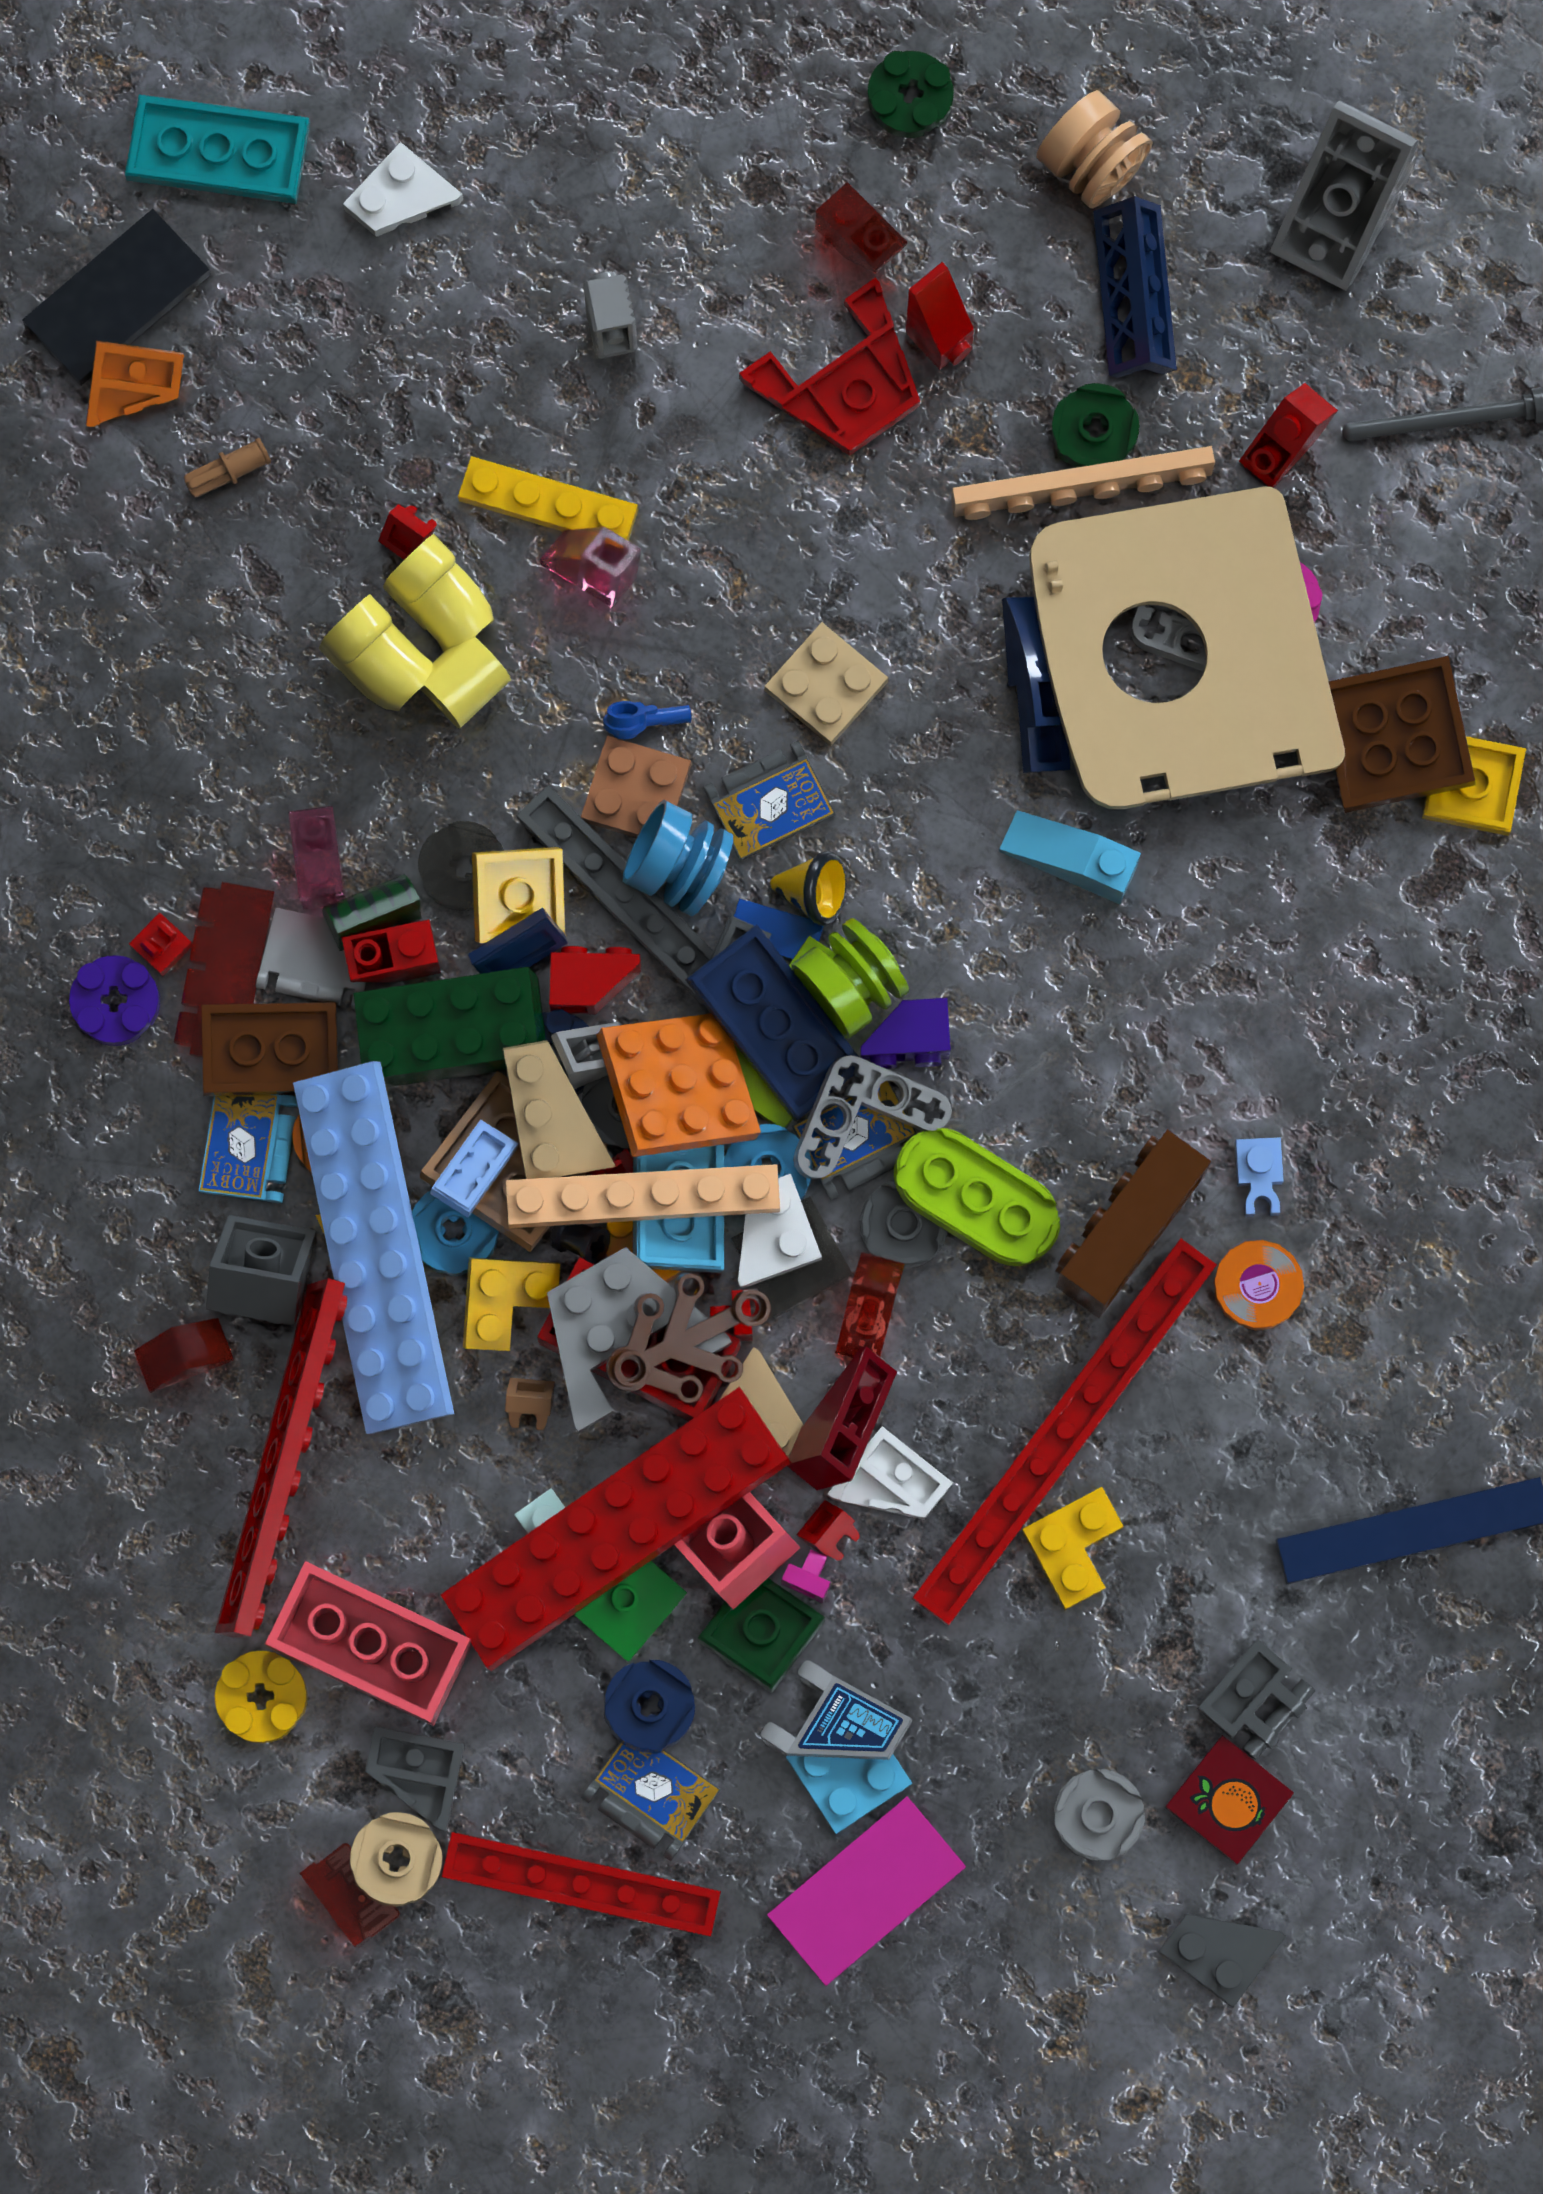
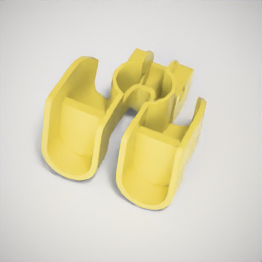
(392, 669)

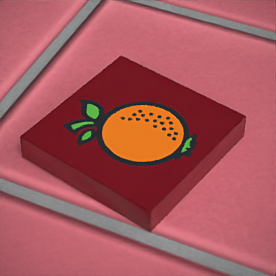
(1229, 1800)

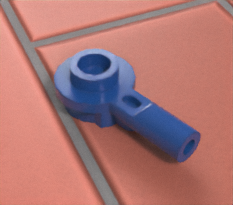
(629, 718)

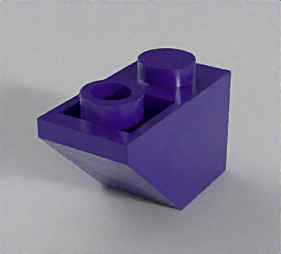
(912, 1032)

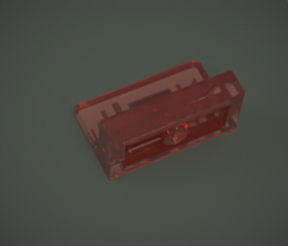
(349, 1907)

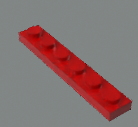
(581, 1884)

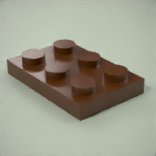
(266, 1046)

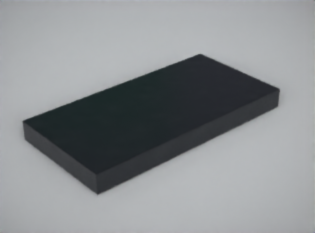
(117, 294)

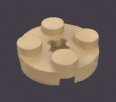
(418, 1845)

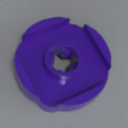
(96, 981)

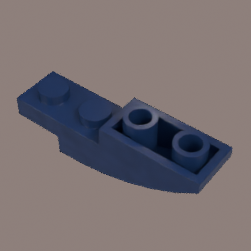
(1041, 730)

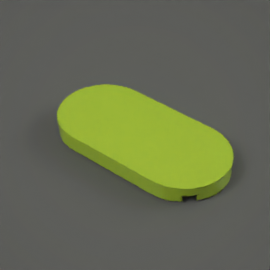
(977, 1197)

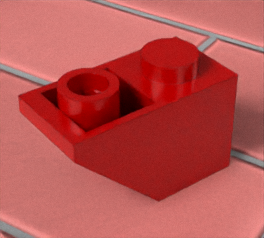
(1288, 434)
(392, 953)
(589, 981)

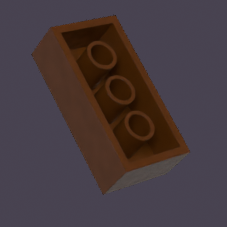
(1132, 1224)

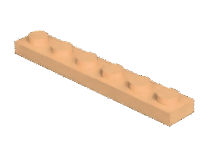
(1066, 485)
(643, 1196)

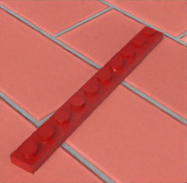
(1064, 1432)

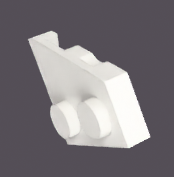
(399, 193)
(777, 1240)
(893, 1480)

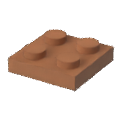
(631, 784)

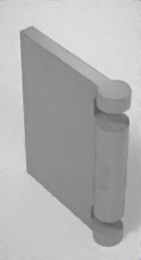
(305, 959)

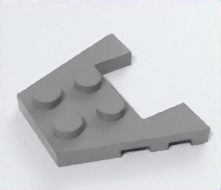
(596, 1316)

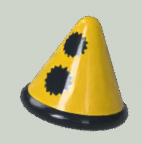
(814, 887)

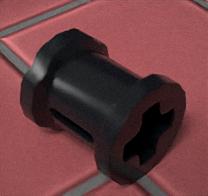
(581, 1240)

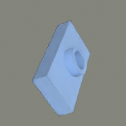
(474, 1168)

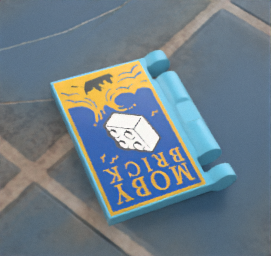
(247, 1146)

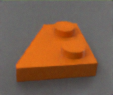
(131, 379)

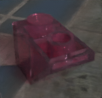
(594, 562)
(317, 857)

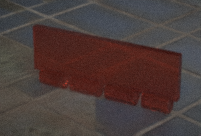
(228, 950)

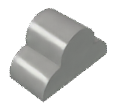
(1345, 195)

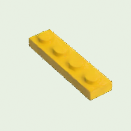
(543, 499)

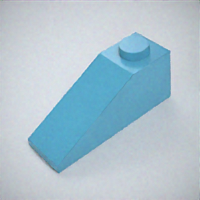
(1072, 855)

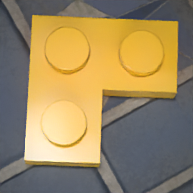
(494, 1290)
(1061, 1544)

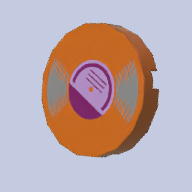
(1258, 1285)

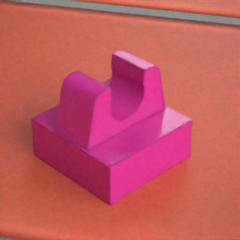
(808, 1579)

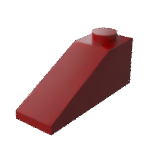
(939, 319)

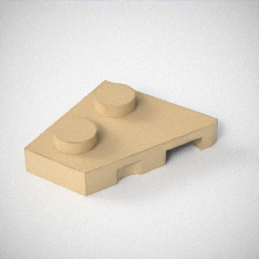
(768, 1399)

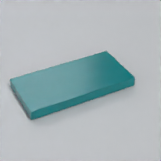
(217, 149)

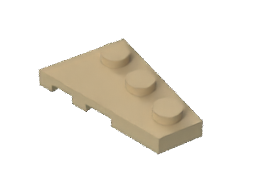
(549, 1116)

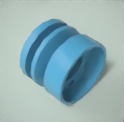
(685, 861)

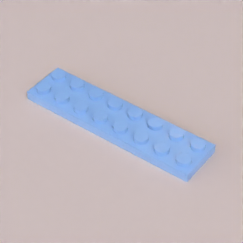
(373, 1247)

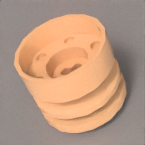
(1088, 143)

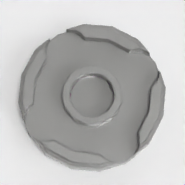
(1099, 1815)

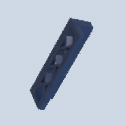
(1143, 282)

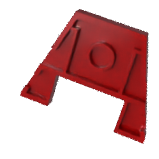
(855, 393)

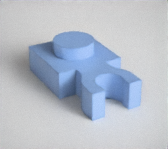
(1259, 1168)

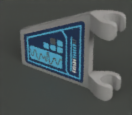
(841, 1724)

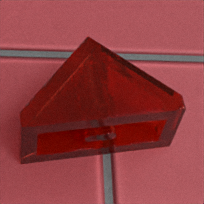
(183, 1353)

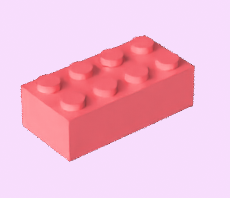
(369, 1643)

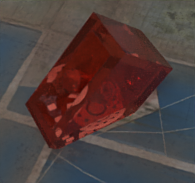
(870, 1305)

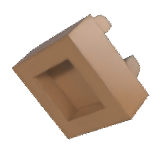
(529, 1397)

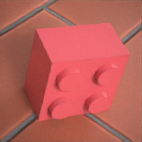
(738, 1549)

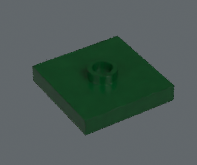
(762, 1633)

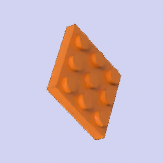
(677, 1084)

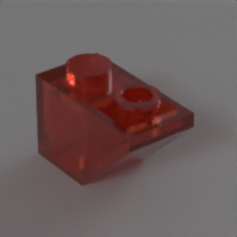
(857, 229)

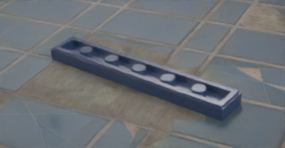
(1411, 1531)

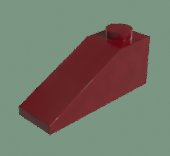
(842, 1423)

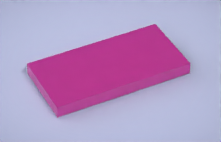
(866, 1891)

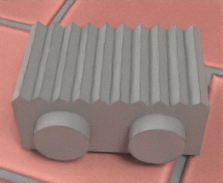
(610, 315)

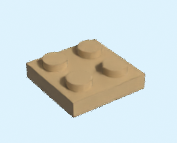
(826, 684)

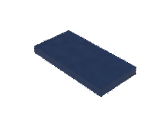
(772, 1019)

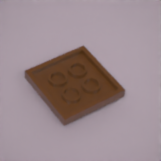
(1400, 735)

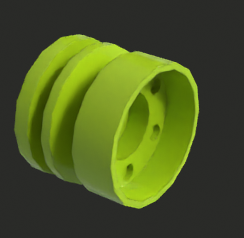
(855, 973)

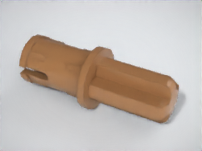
(227, 468)

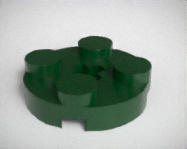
(899, 72)
(1079, 408)

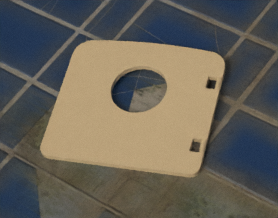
(1240, 582)

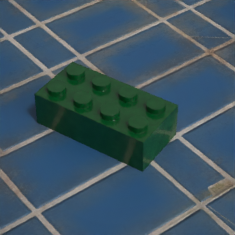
(448, 1025)

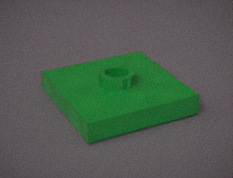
(632, 1609)

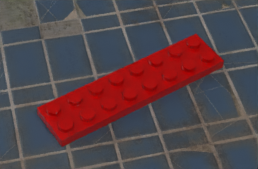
(277, 1470)
(615, 1528)

